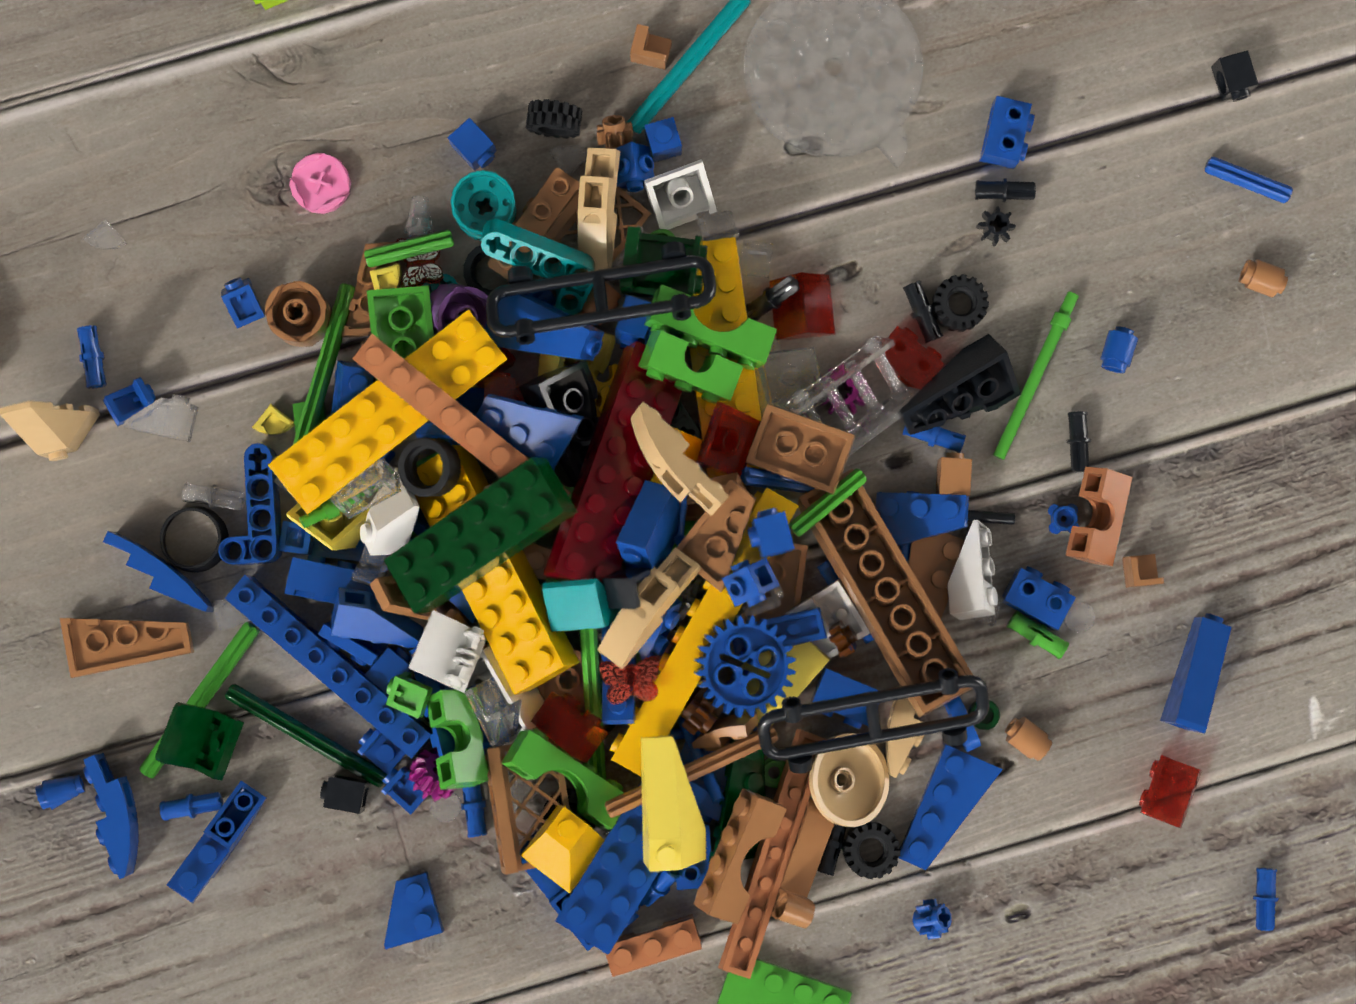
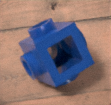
(634, 166)
(744, 585)

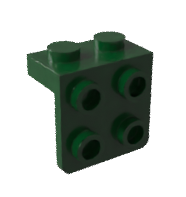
(199, 739)

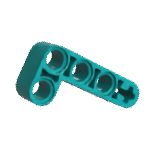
(541, 250)

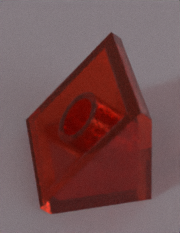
(807, 311)
(727, 440)

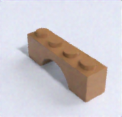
(751, 821)

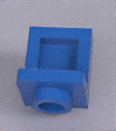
(129, 400)
(401, 789)

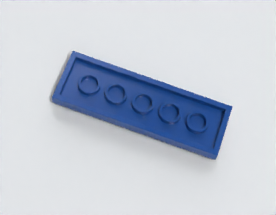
(613, 883)

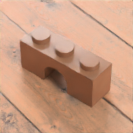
(1108, 495)
(654, 946)

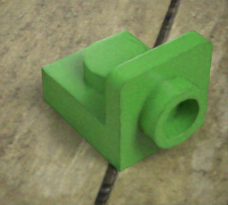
(408, 695)

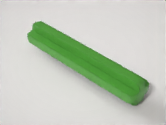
(409, 248)
(827, 502)

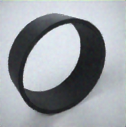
(222, 533)

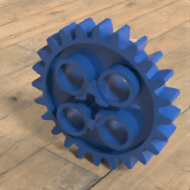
(734, 691)

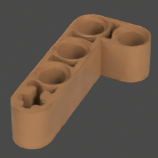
(792, 901)

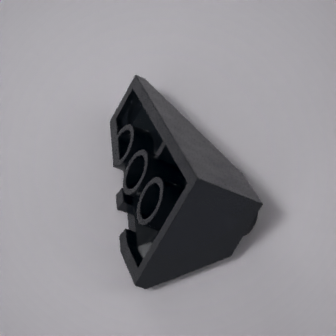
(970, 382)
(569, 392)

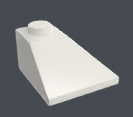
(390, 523)

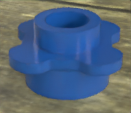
(1056, 512)

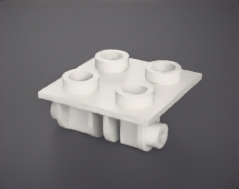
(448, 651)

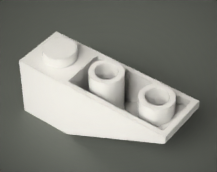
(971, 581)

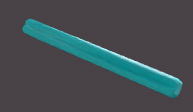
(687, 64)

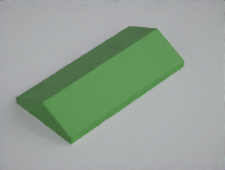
(401, 317)

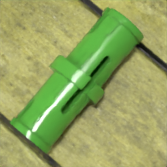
(1038, 635)

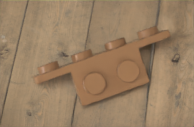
(542, 212)

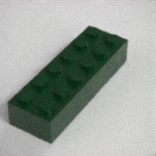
(480, 535)

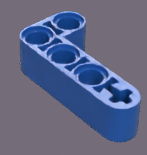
(255, 505)

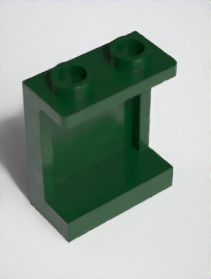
(646, 248)

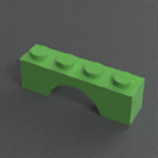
(746, 344)
(533, 756)

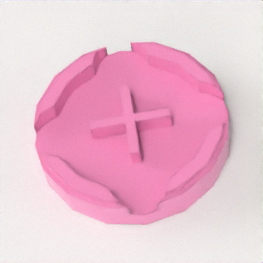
(320, 183)

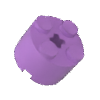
(456, 299)

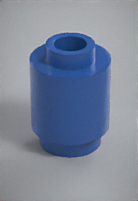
(1118, 349)

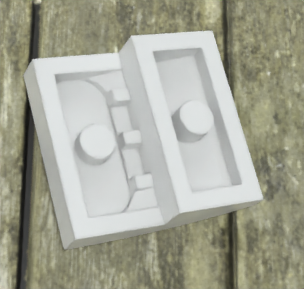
(834, 606)

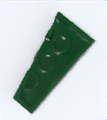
(745, 774)

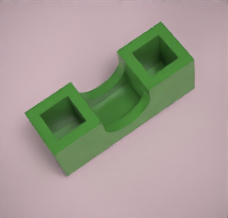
(665, 359)
(467, 763)

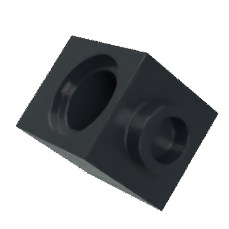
(1235, 76)
(345, 794)

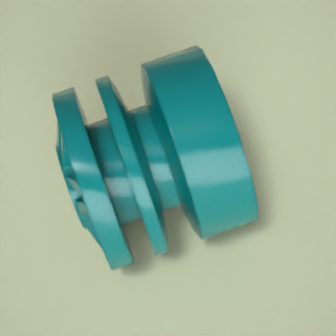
(476, 190)

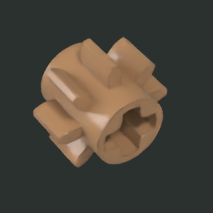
(614, 132)

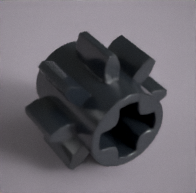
(1002, 221)

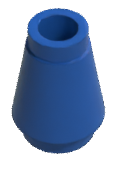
(58, 791)

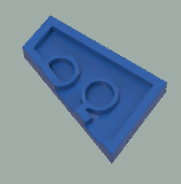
(529, 428)
(921, 515)

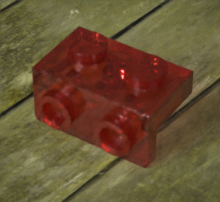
(1169, 791)

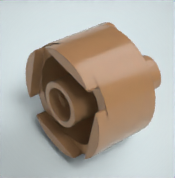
(304, 298)

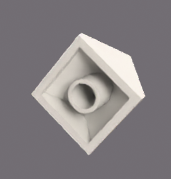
(680, 195)

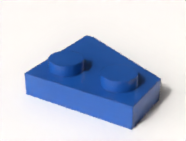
(412, 912)

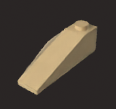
(49, 428)

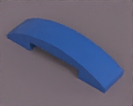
(298, 541)

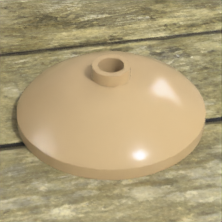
(861, 784)

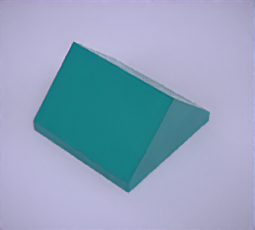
(577, 605)

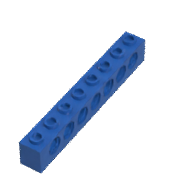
(327, 664)

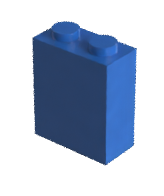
(649, 528)

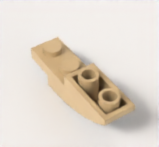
(596, 206)
(664, 453)
(656, 595)
(897, 750)

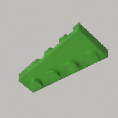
(779, 986)

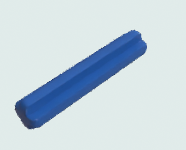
(1248, 179)
(764, 479)

